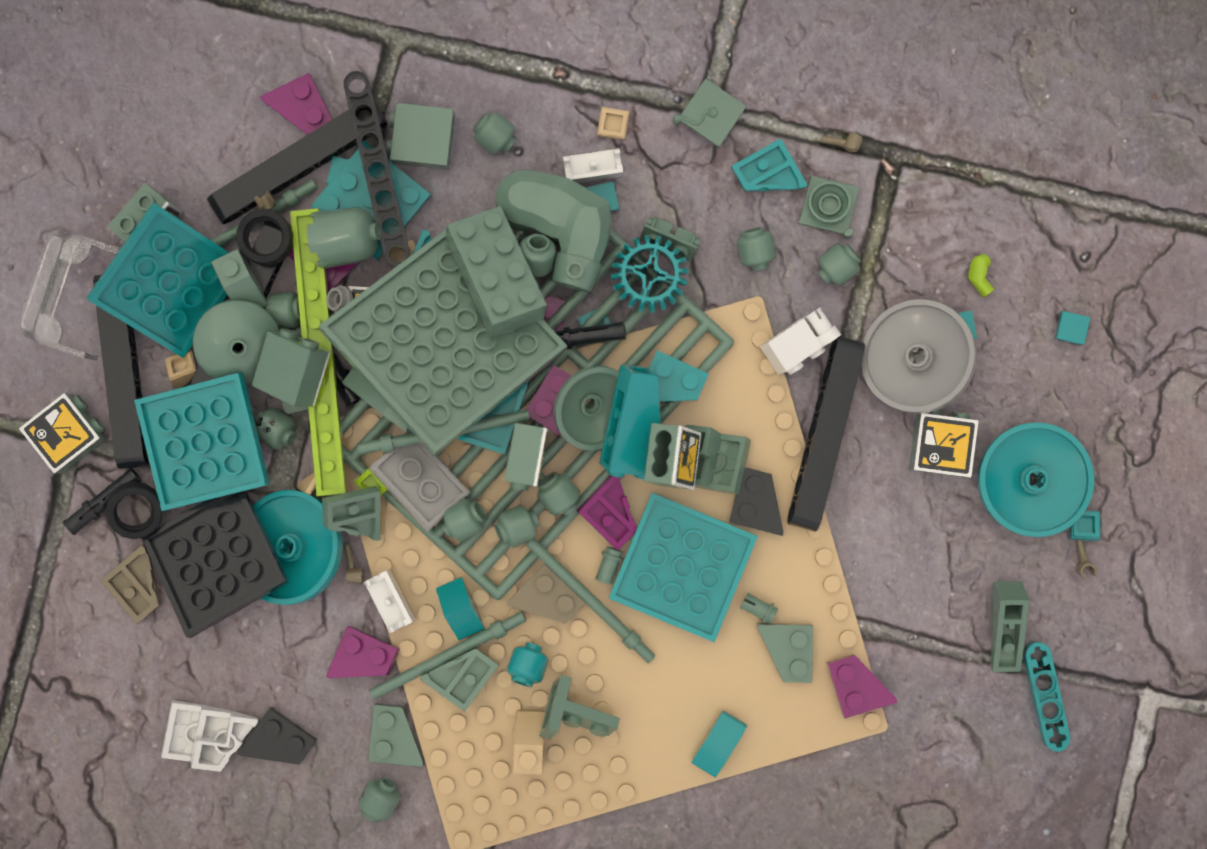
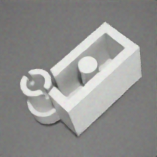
(799, 341)

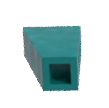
(629, 422)

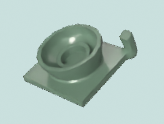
(711, 113)
(829, 206)

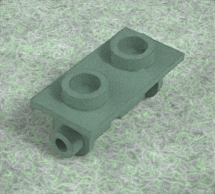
(683, 239)

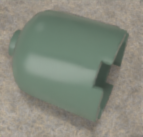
(343, 236)

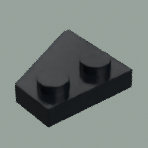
(757, 503)
(278, 740)

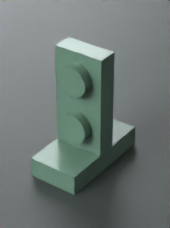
(573, 714)

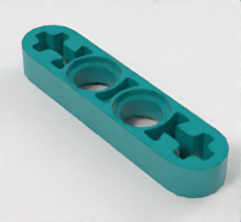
(1041, 697)

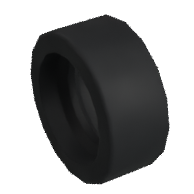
(243, 235)
(130, 531)

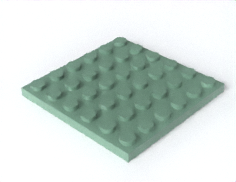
(429, 350)

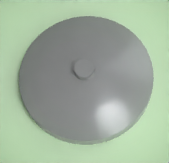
(918, 356)

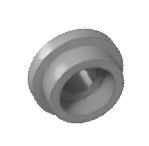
(338, 298)

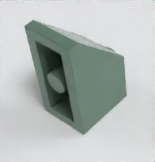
(239, 278)

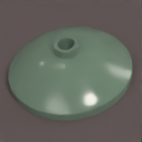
(230, 324)
(583, 424)

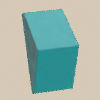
(459, 608)

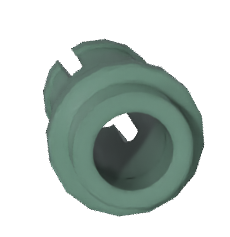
(609, 565)
(760, 609)

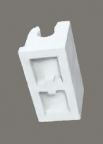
(593, 166)
(390, 601)

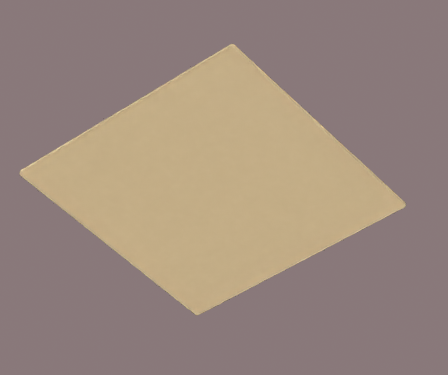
(690, 681)

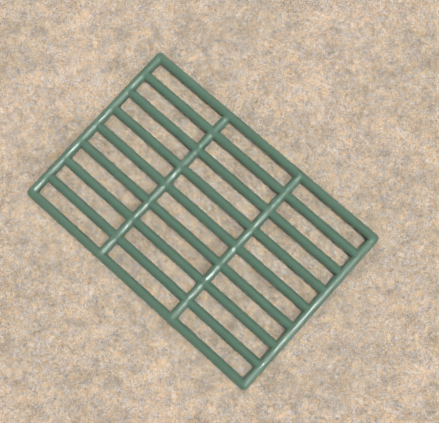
(436, 534)

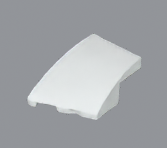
(204, 734)

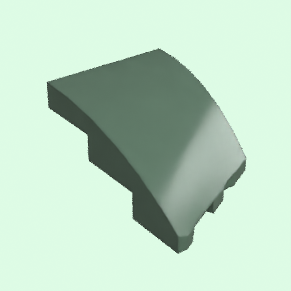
(720, 460)

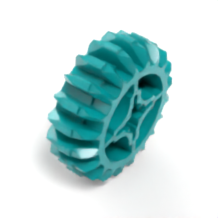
(636, 271)

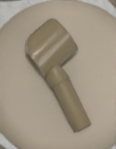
(851, 144)
(266, 201)
(1084, 562)
(353, 575)

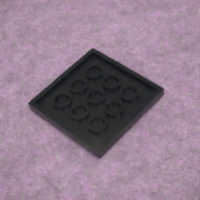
(214, 561)

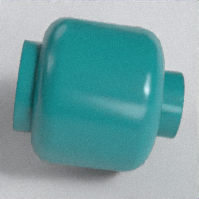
(527, 665)

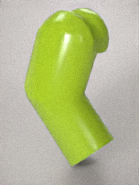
(978, 272)

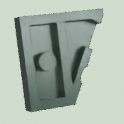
(354, 512)
(790, 649)
(462, 677)
(392, 738)

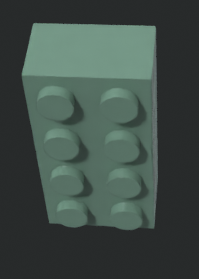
(495, 272)

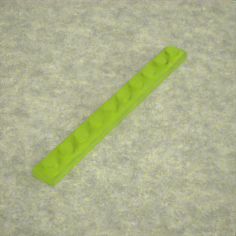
(313, 311)

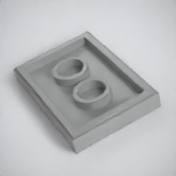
(419, 482)

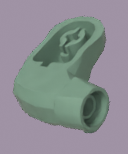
(565, 215)

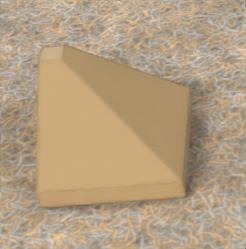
(181, 369)
(308, 485)

